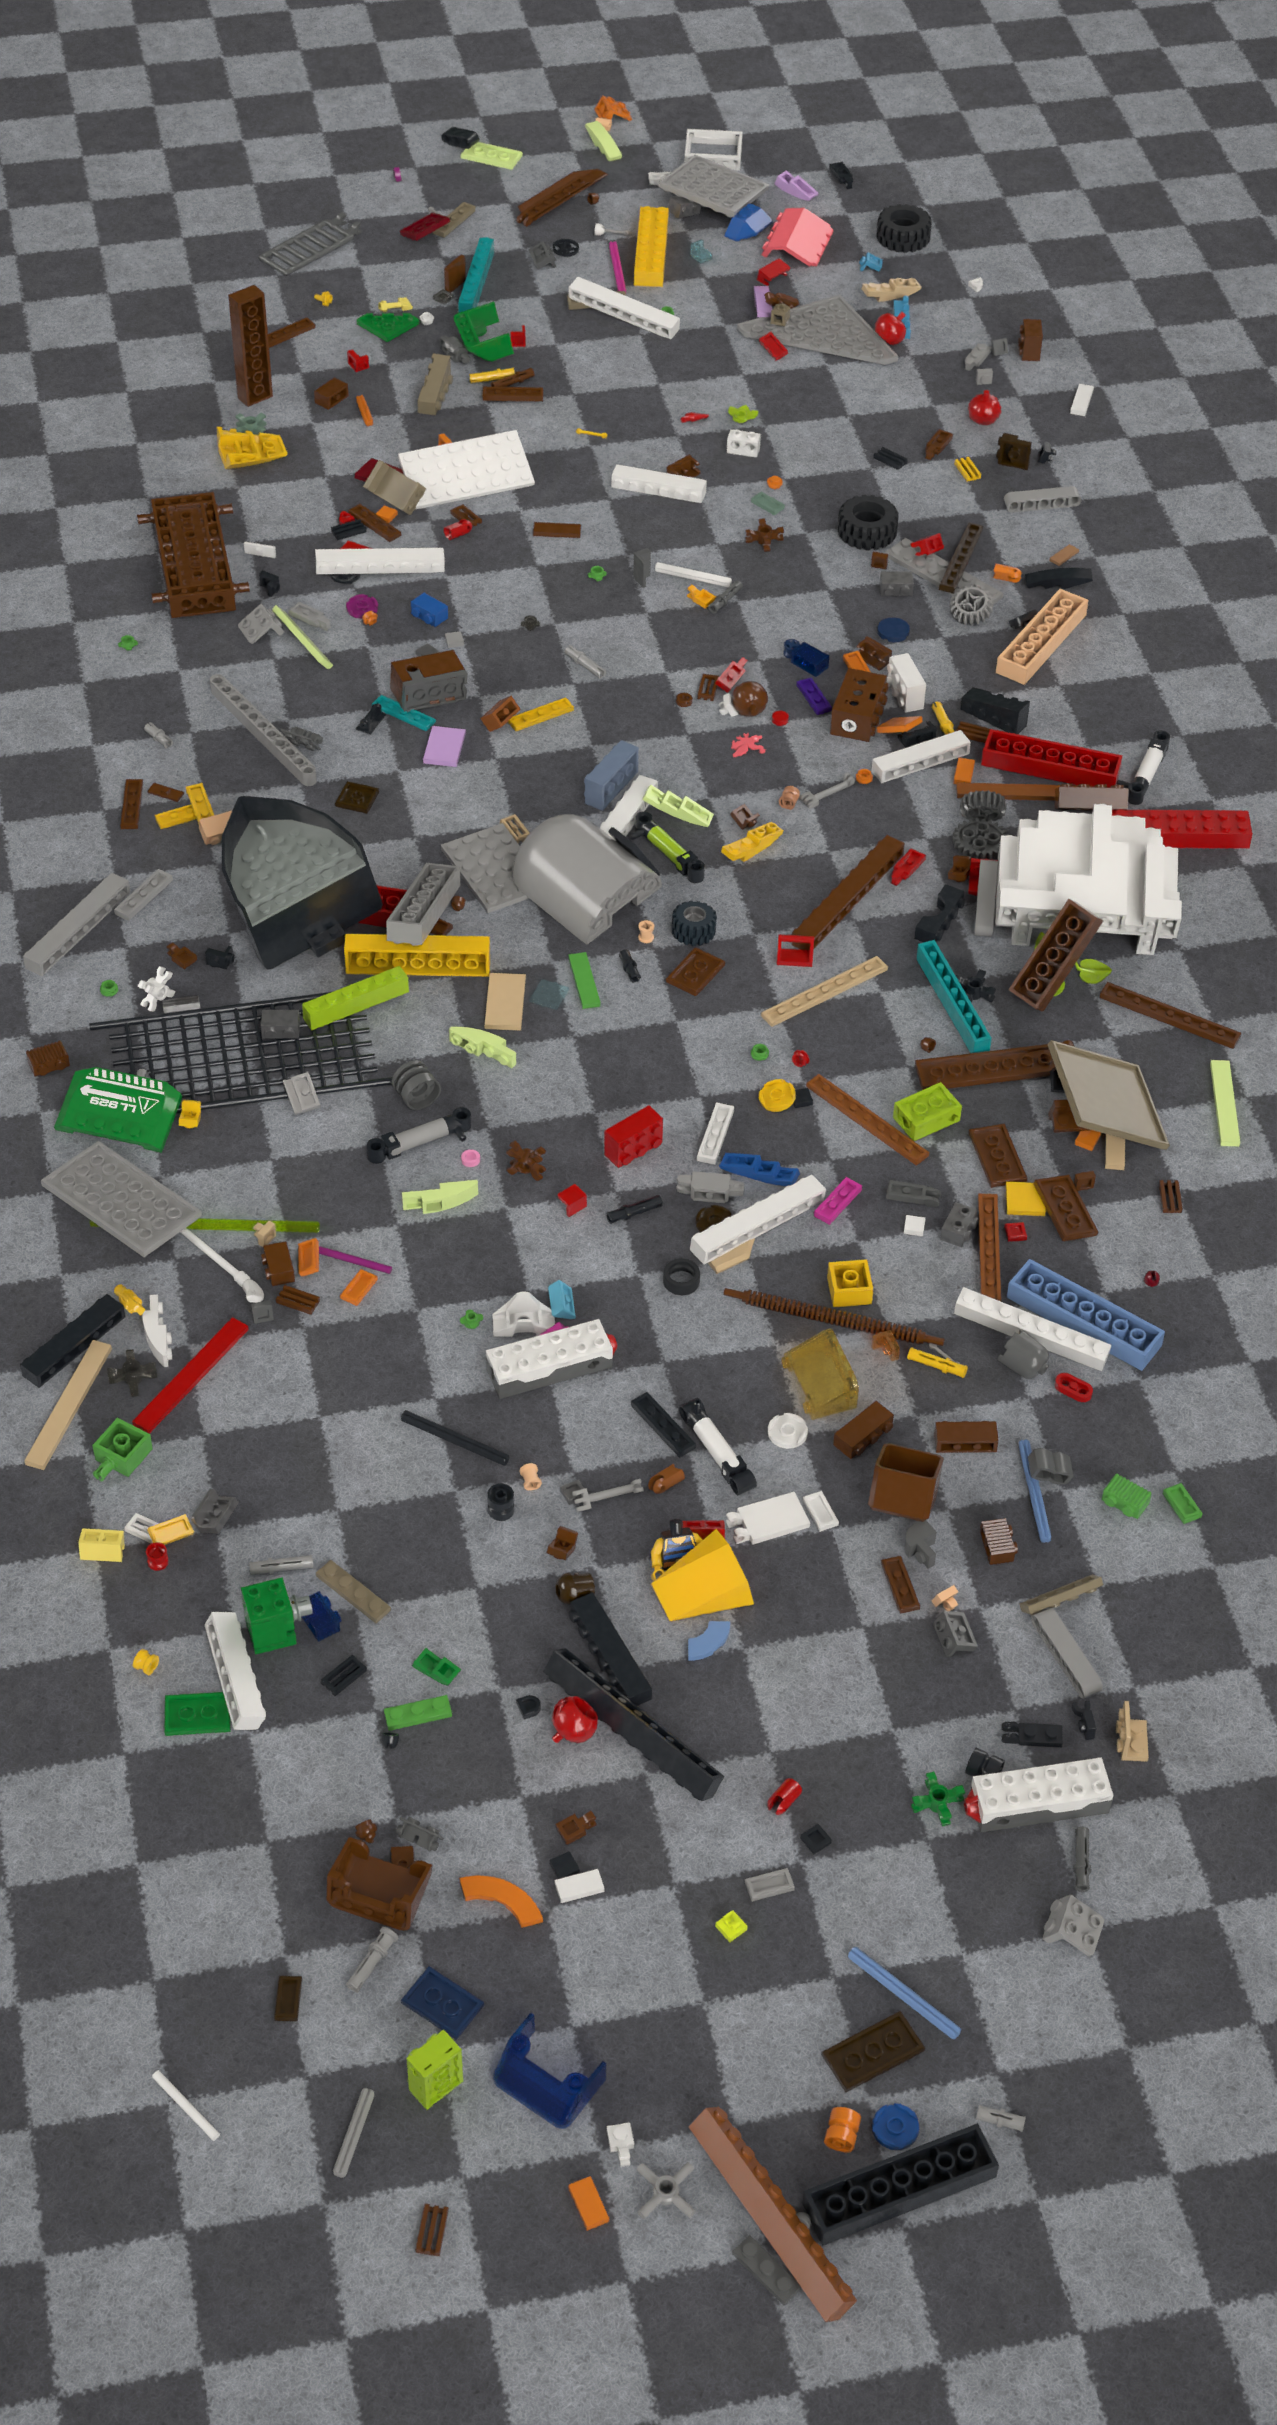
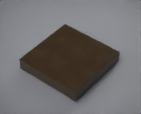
(357, 797)

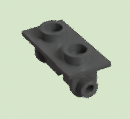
(427, 1837)

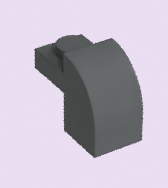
(918, 1542)

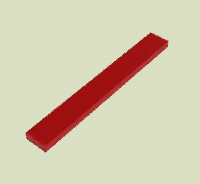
(190, 1375)

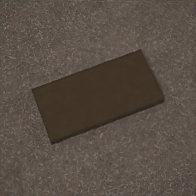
(873, 2051)

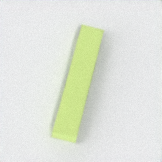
(302, 637)
(1225, 1103)

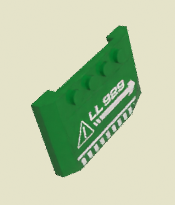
(119, 1107)

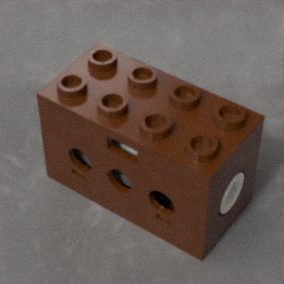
(859, 705)

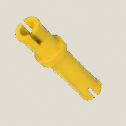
(490, 375)
(945, 724)
(945, 1365)

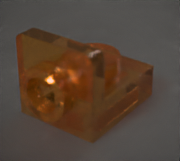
(888, 1343)

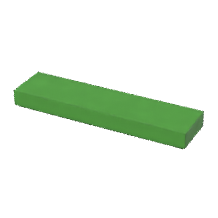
(584, 980)

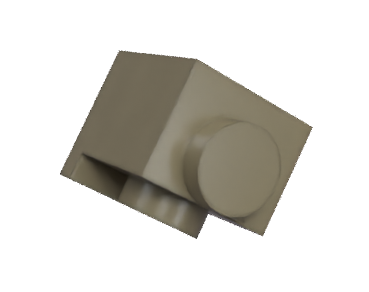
(780, 310)

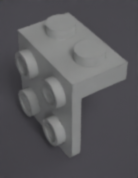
(259, 622)
(1074, 1923)

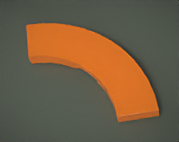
(506, 1893)

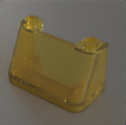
(823, 1375)

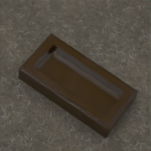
(288, 1998)

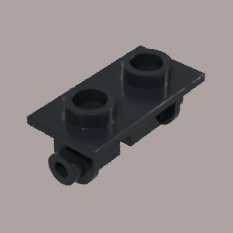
(371, 720)

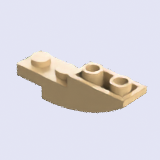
(895, 289)

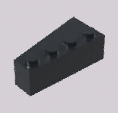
(996, 710)

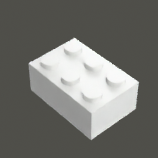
(906, 682)

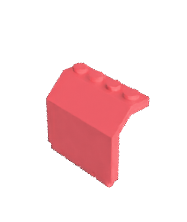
(800, 235)

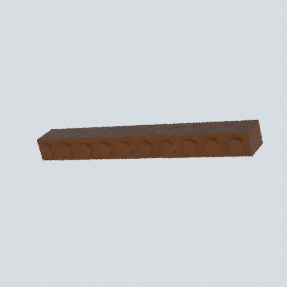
(850, 891)

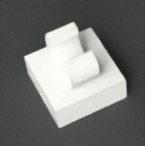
(726, 706)

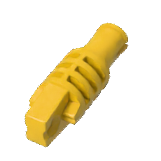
(129, 1299)

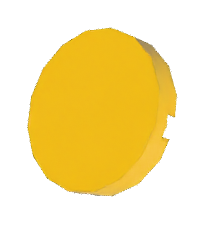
(777, 1095)

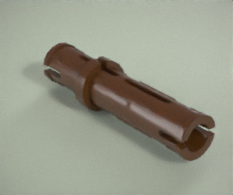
(515, 378)

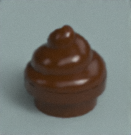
(366, 1831)

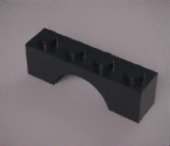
(932, 927)

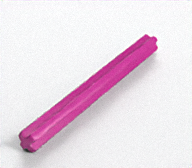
(617, 266)

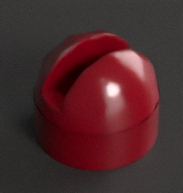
(1148, 1278)

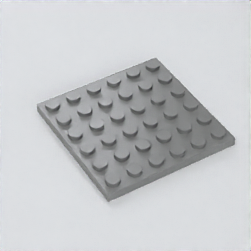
(713, 185)

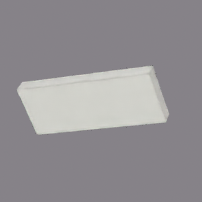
(259, 549)

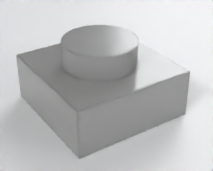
(984, 376)

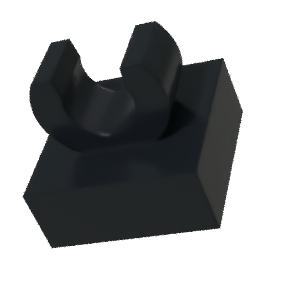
(1044, 453)

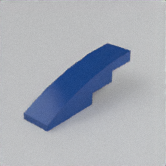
(754, 1168)

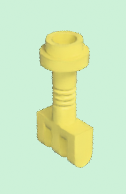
(402, 303)

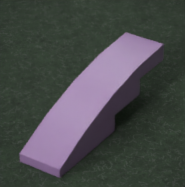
(762, 308)

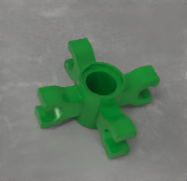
(938, 1791)

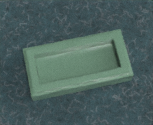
(767, 503)

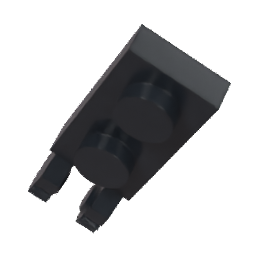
(1033, 1734)

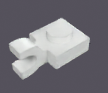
(621, 2140)

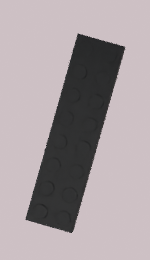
(900, 2184)

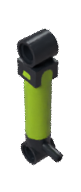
(686, 862)

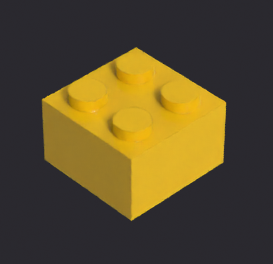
(850, 1283)

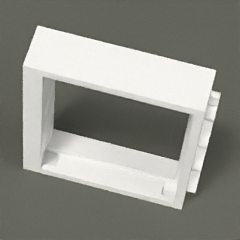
(716, 137)

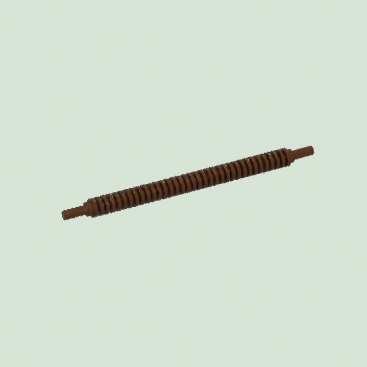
(748, 1297)

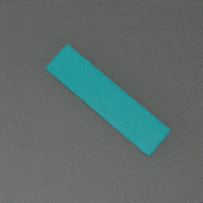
(412, 717)

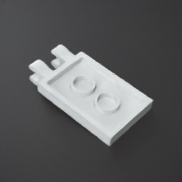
(768, 1519)

